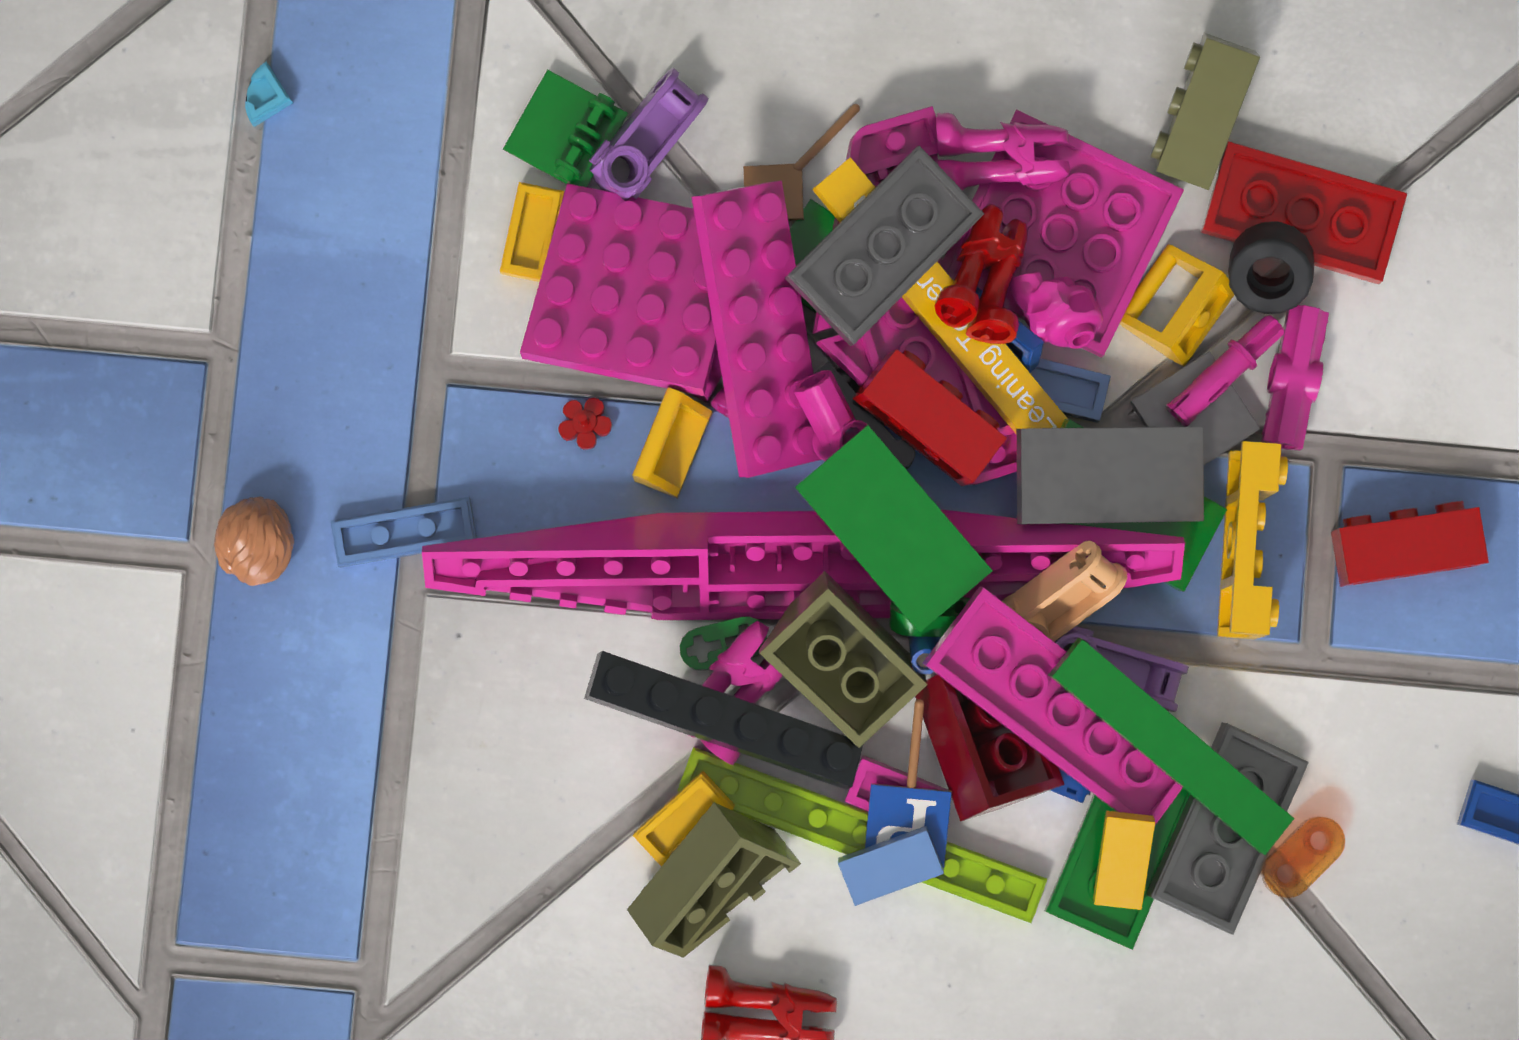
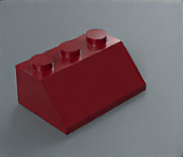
(979, 756)

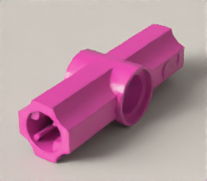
(1295, 377)
(827, 413)

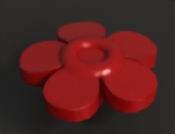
(584, 422)

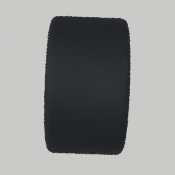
(1264, 293)

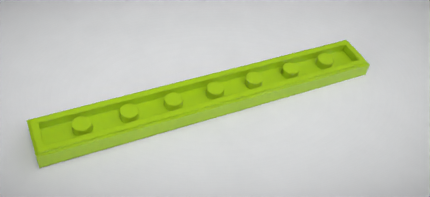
(845, 828)

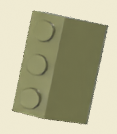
(842, 660)

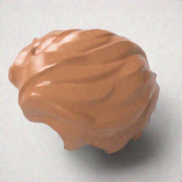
(254, 541)

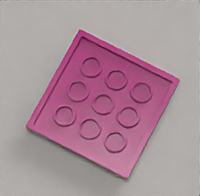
(1086, 227)
(624, 293)

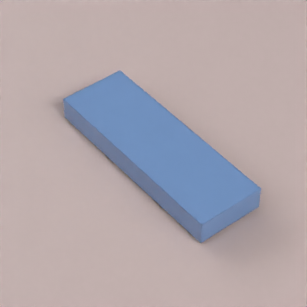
(401, 531)

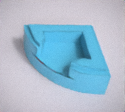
(265, 95)

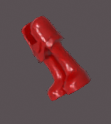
(983, 250)
(784, 1001)

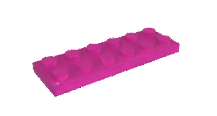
(757, 324)
(1005, 670)

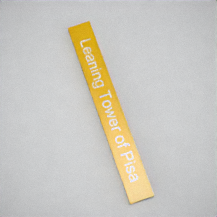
(989, 366)

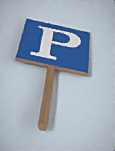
(904, 809)

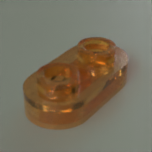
(1302, 857)

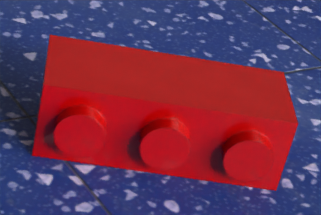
(930, 416)
(1409, 544)

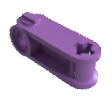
(647, 135)
(1151, 673)

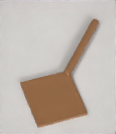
(792, 173)

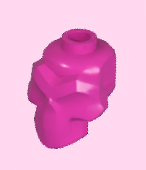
(1057, 309)

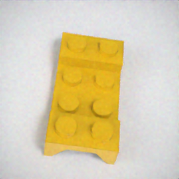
(1251, 476)

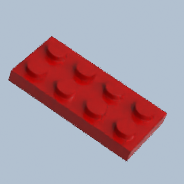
(1343, 217)

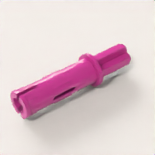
(1225, 370)

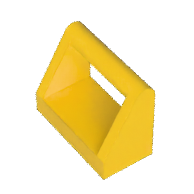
(1195, 314)
(672, 443)

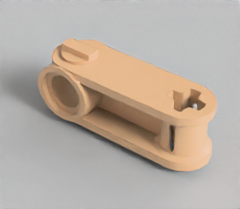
(1068, 590)

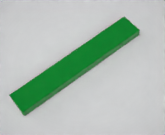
(1171, 746)

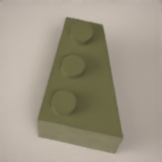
(1205, 110)
(707, 877)

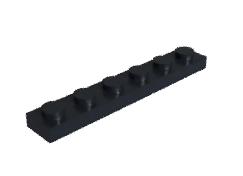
(723, 720)

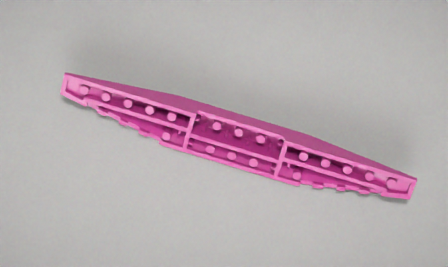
(751, 561)

